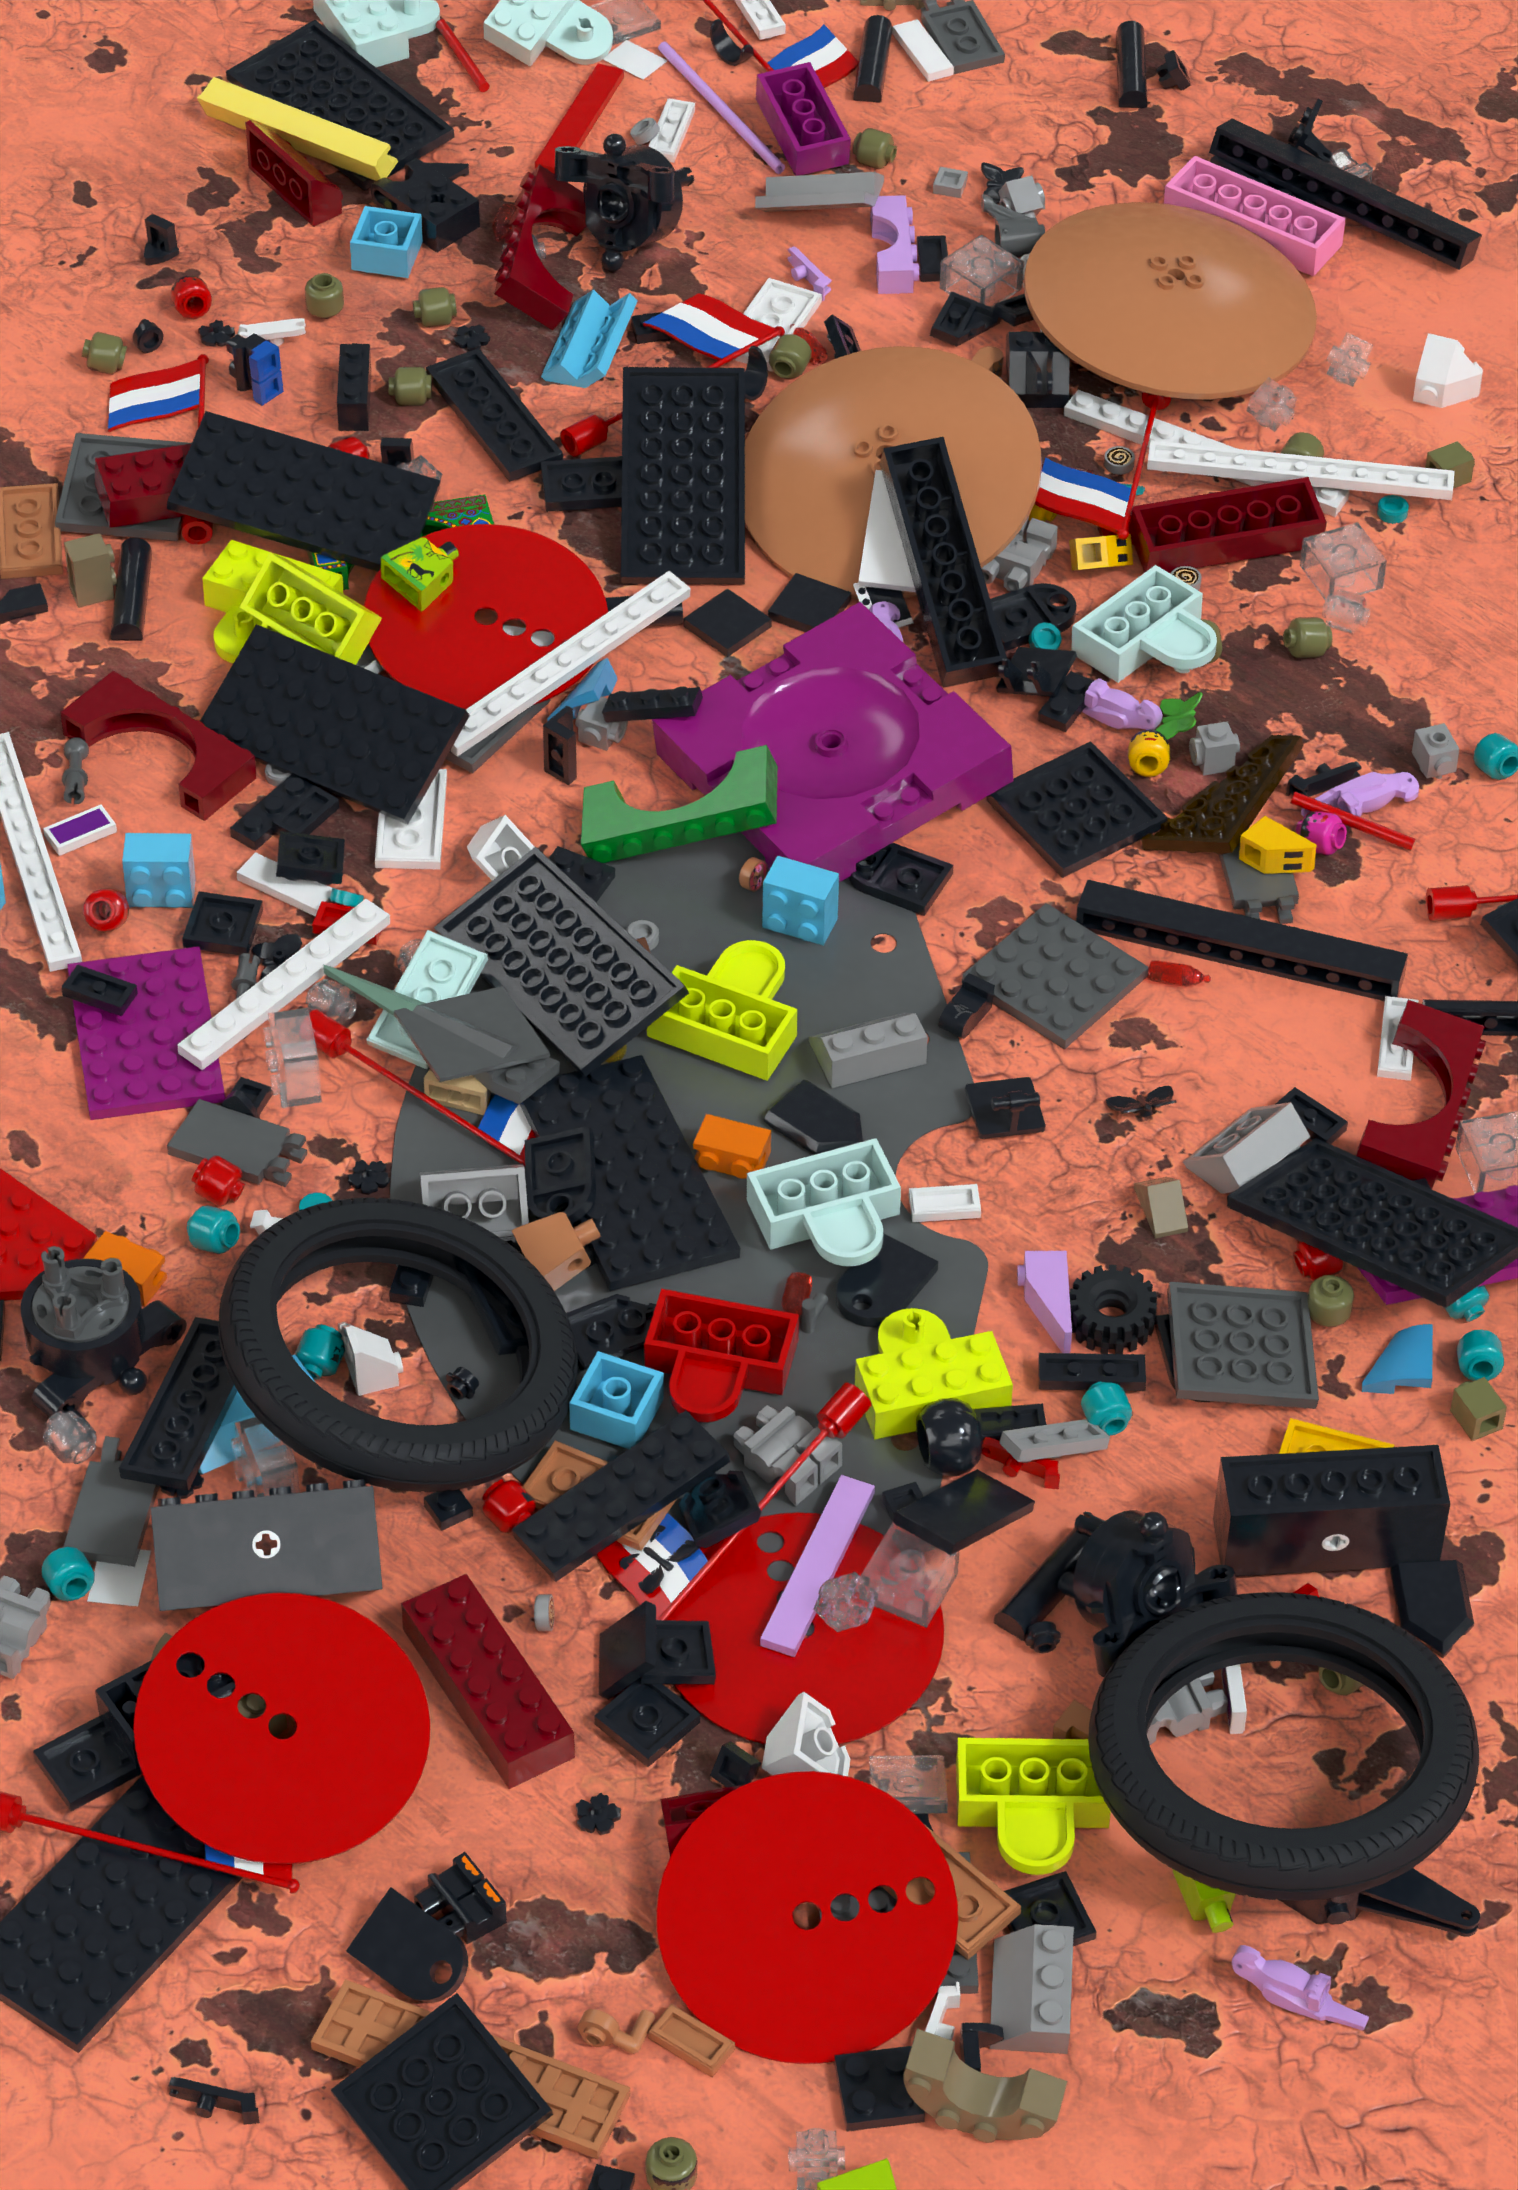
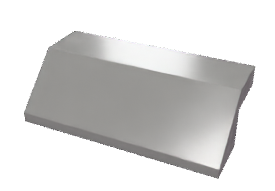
(820, 192)

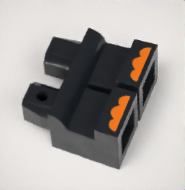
(465, 1899)

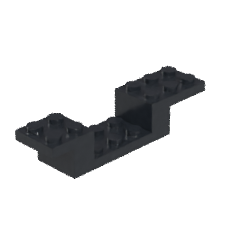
(103, 1750)

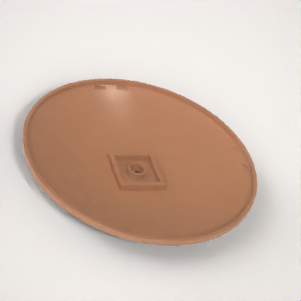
(1113, 304)
(821, 441)

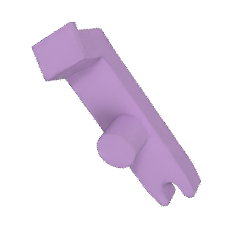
(806, 269)

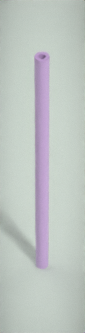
(720, 106)

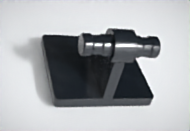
(1005, 1107)

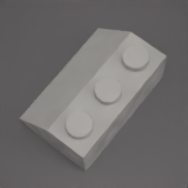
(871, 1048)
(1248, 1147)
(485, 1195)
(1033, 1989)

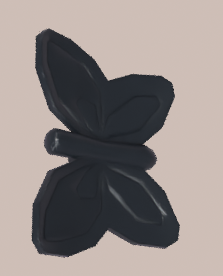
(998, 178)
(276, 953)
(1158, 1097)
(652, 1581)

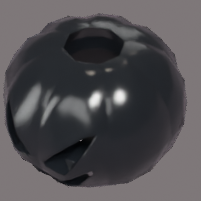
(949, 1437)

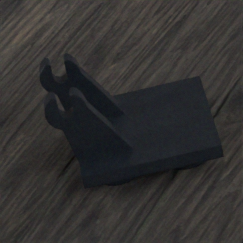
(1304, 137)
(1035, 671)

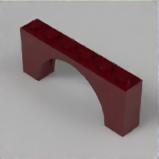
(522, 276)
(121, 706)
(1448, 1049)

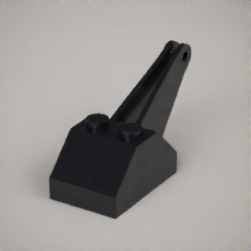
(1037, 370)
(1406, 1898)

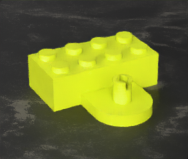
(227, 586)
(309, 610)
(732, 1011)
(925, 1365)
(1031, 1794)

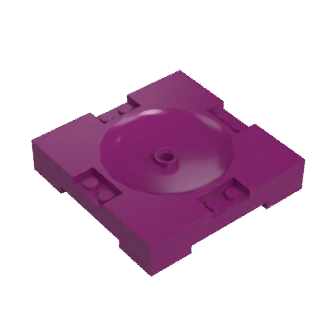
(856, 739)

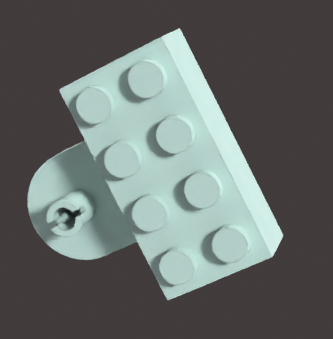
(562, 25)
(378, 27)
(1146, 620)
(828, 1199)

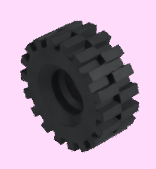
(1115, 1290)

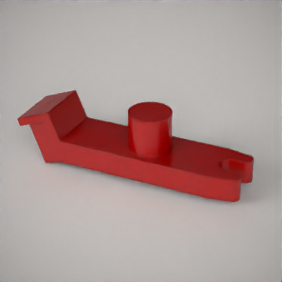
(1042, 1468)

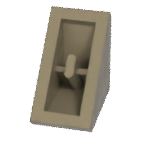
(1163, 1206)

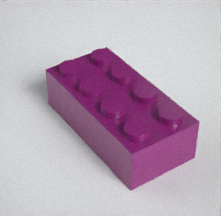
(803, 119)

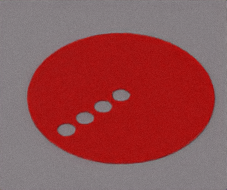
(498, 570)
(859, 1673)
(297, 1797)
(793, 1989)

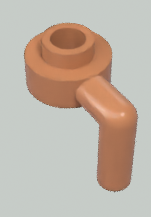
(603, 2030)

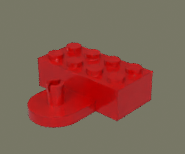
(718, 1350)

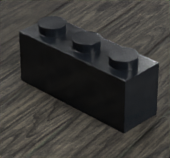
(354, 387)

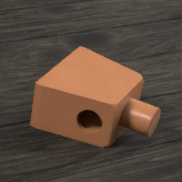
(556, 1246)

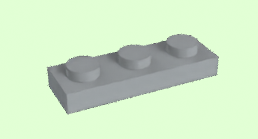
(1054, 1440)

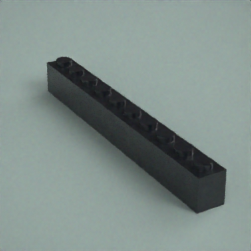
(1345, 193)
(1241, 941)

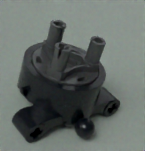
(90, 1329)

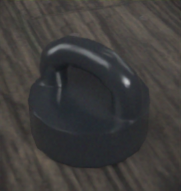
(147, 336)

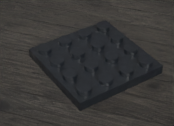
(1077, 809)
(442, 2100)

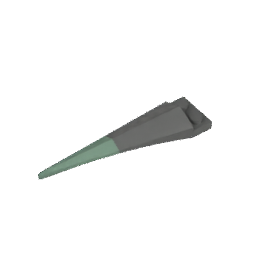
(511, 1082)

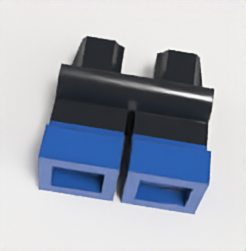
(256, 366)

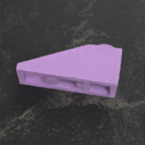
(1047, 1293)

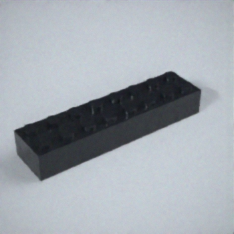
(943, 561)

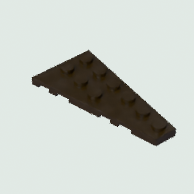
(1227, 809)

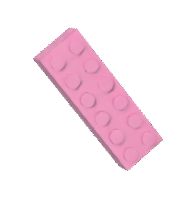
(1294, 227)

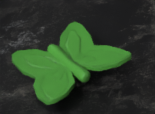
(1179, 715)

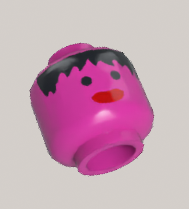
(1324, 830)

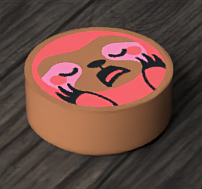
(753, 874)

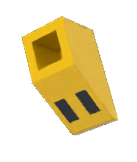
(1100, 552)
(1276, 849)

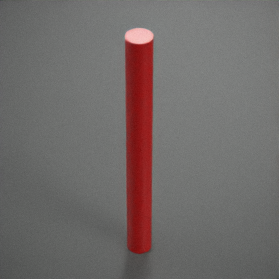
(462, 55)
(1355, 821)

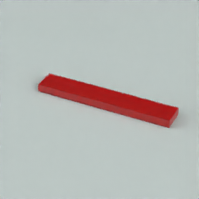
(582, 113)

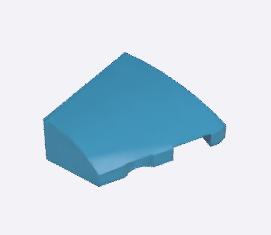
(597, 683)
(1403, 1362)

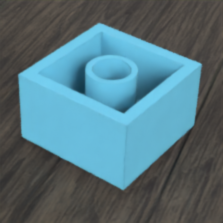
(386, 242)
(159, 870)
(800, 900)
(616, 1400)

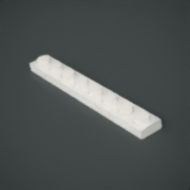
(283, 984)

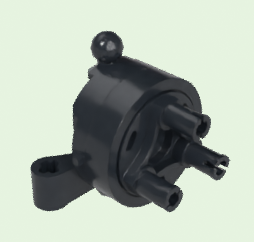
(628, 194)
(1135, 1576)

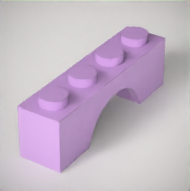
(895, 265)

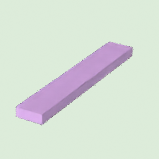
(816, 1565)

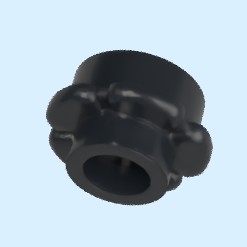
(462, 1383)
(1042, 1637)

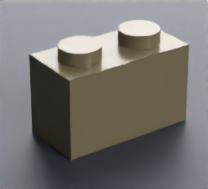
(90, 570)

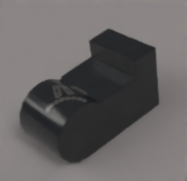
(967, 1006)

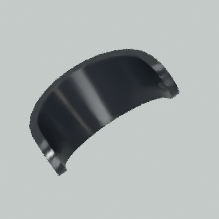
(726, 48)
(755, 374)

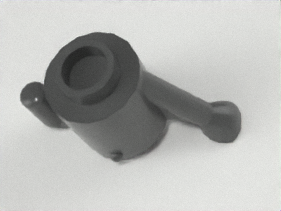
(1012, 230)

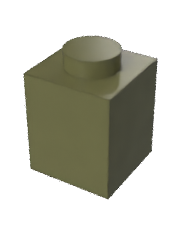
(1453, 458)
(1478, 1408)

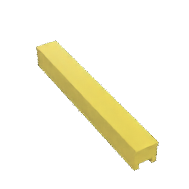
(302, 130)

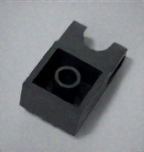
(445, 207)

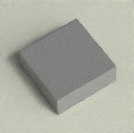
(950, 182)

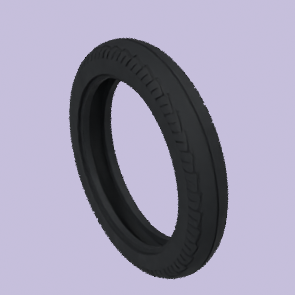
(361, 1444)
(1272, 1860)

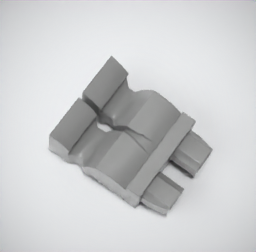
(1023, 556)
(778, 1446)
(20, 1623)
(1189, 1709)

